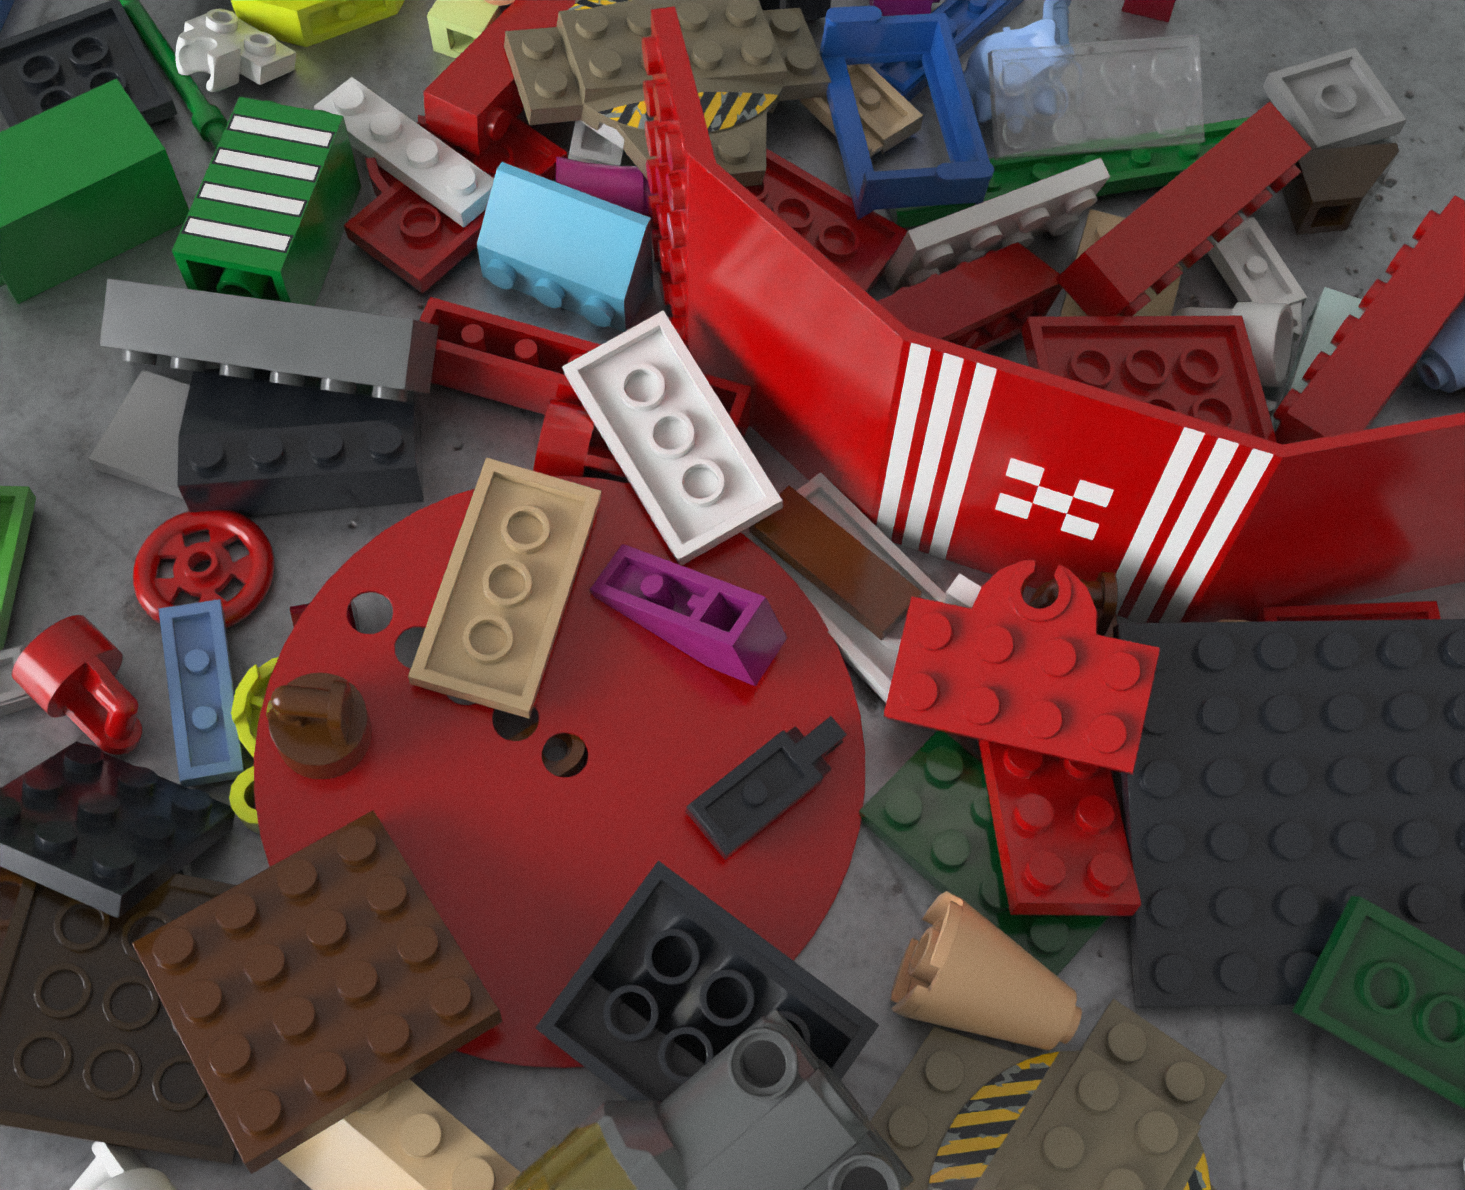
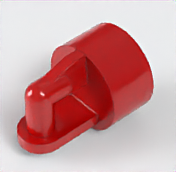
(572, 444)
(72, 674)

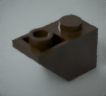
(1336, 185)

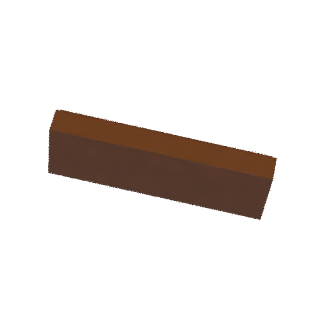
(836, 563)

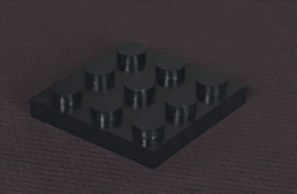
(74, 57)
(104, 827)

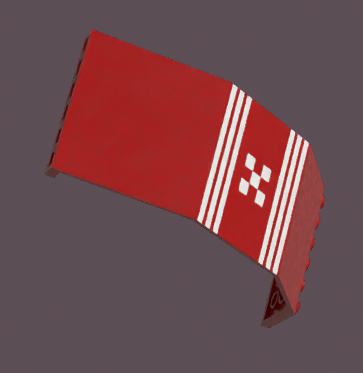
(1018, 461)

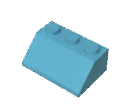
(566, 248)

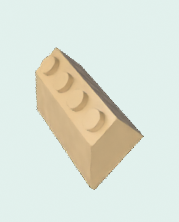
(399, 1145)

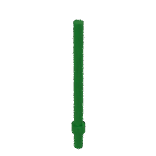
(206, 117)

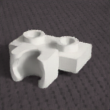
(229, 47)

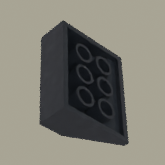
(295, 447)
(681, 985)

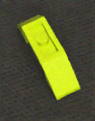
(312, 20)

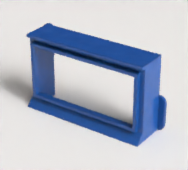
(866, 37)

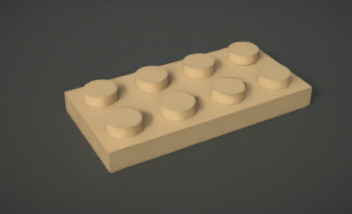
(505, 588)

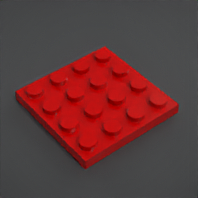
(1168, 361)

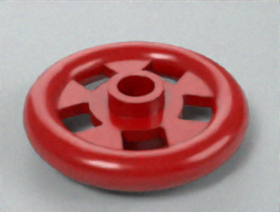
(224, 527)

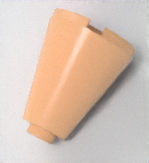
(981, 981)

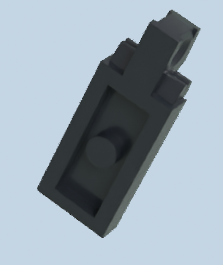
(764, 786)

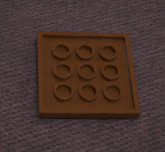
(314, 989)

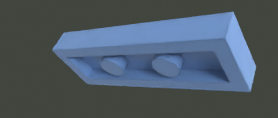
(201, 693)

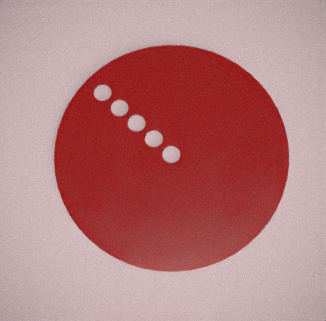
(544, 862)

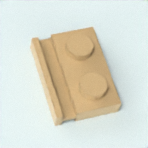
(883, 111)

